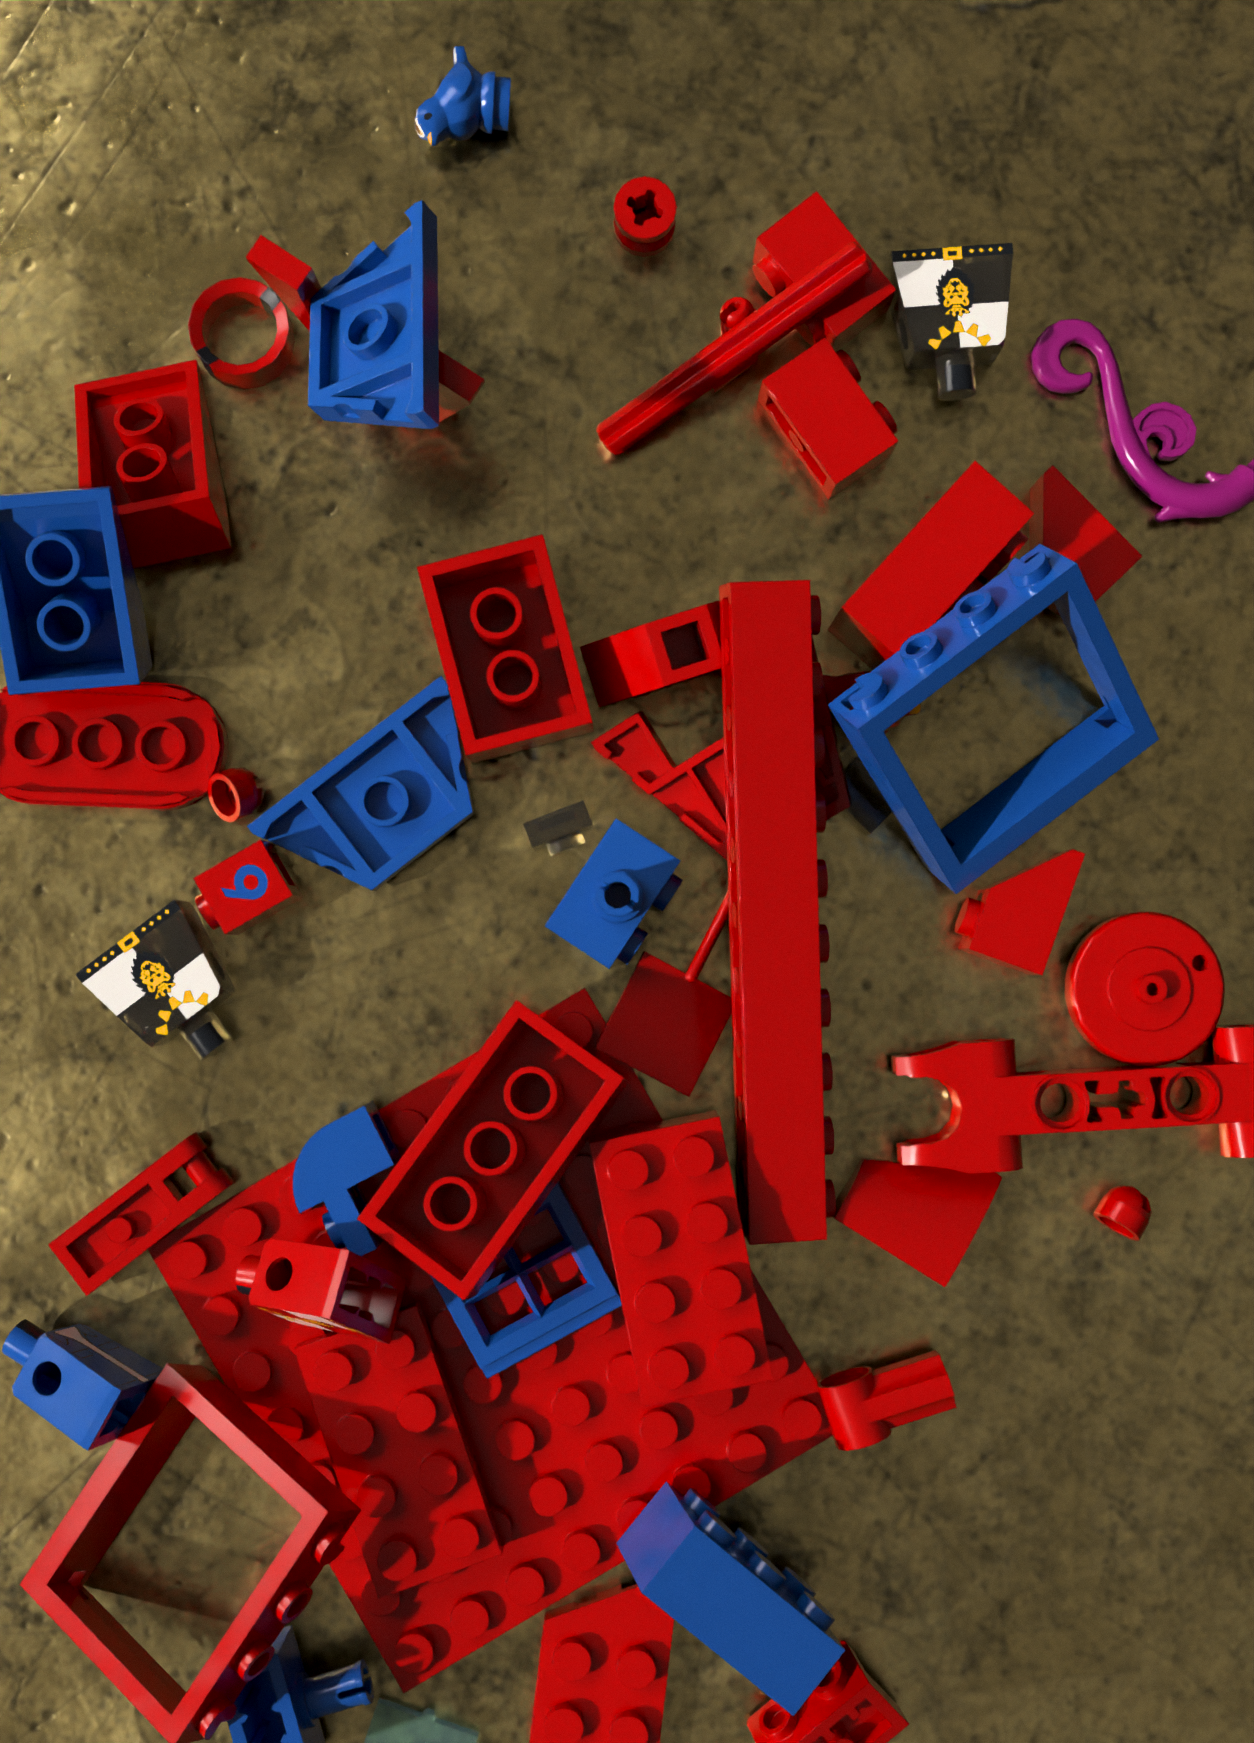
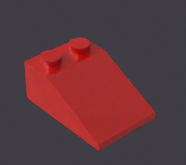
(159, 454)

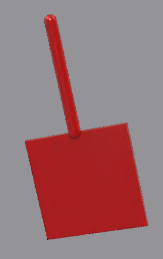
(668, 1017)

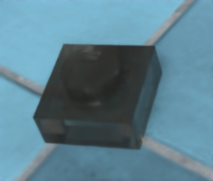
(560, 829)

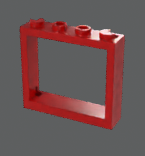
(106, 1504)

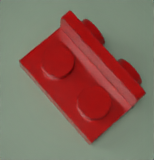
(840, 1710)

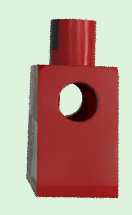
(307, 1288)

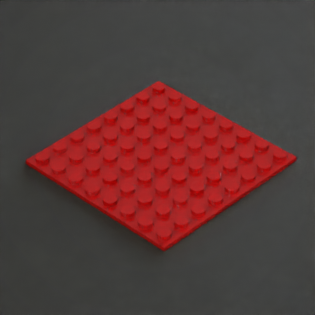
(552, 1437)

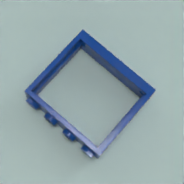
(1050, 780)

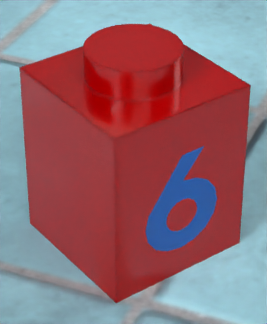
(245, 889)

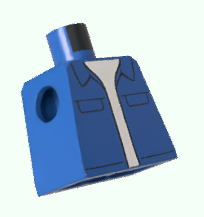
(79, 1380)

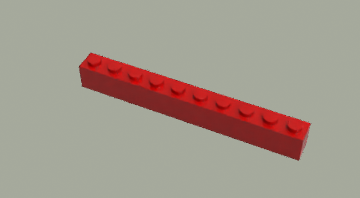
(776, 909)

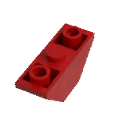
(654, 654)

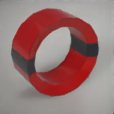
(222, 297)

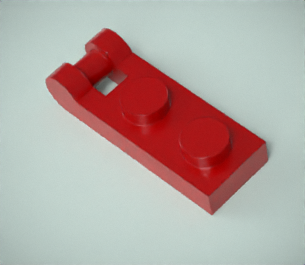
(138, 1215)

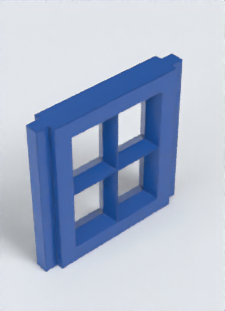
(546, 1322)

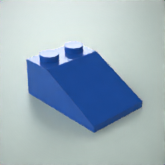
(68, 594)

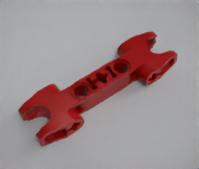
(999, 1104)

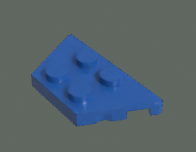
(379, 334)
(381, 796)

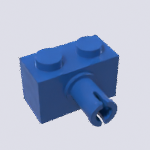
(615, 894)
(287, 1703)

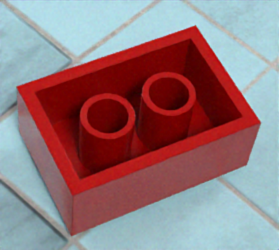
(934, 566)
(505, 649)

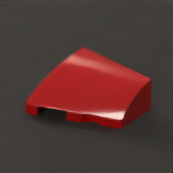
(917, 1211)

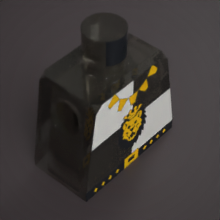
(951, 310)
(165, 981)

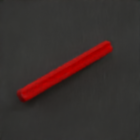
(735, 348)

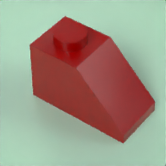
(1078, 532)
(1020, 914)

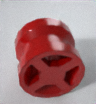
(644, 233)

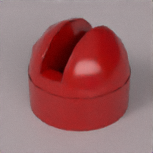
(234, 793)
(1124, 1211)

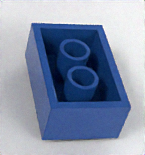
(731, 1595)

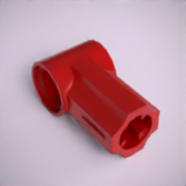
(869, 1402)

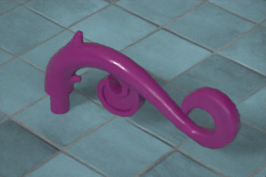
(1129, 436)

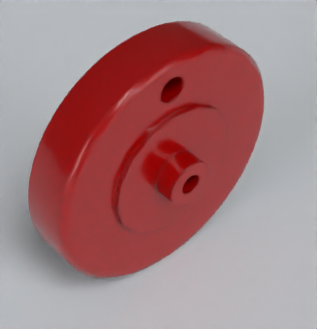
(1144, 988)

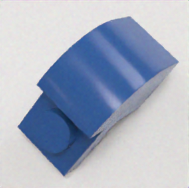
(335, 1164)

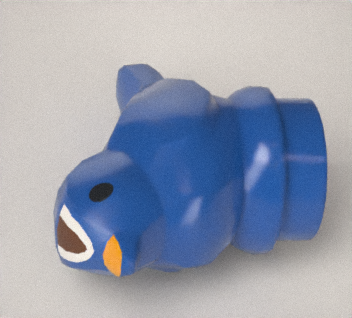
(464, 104)

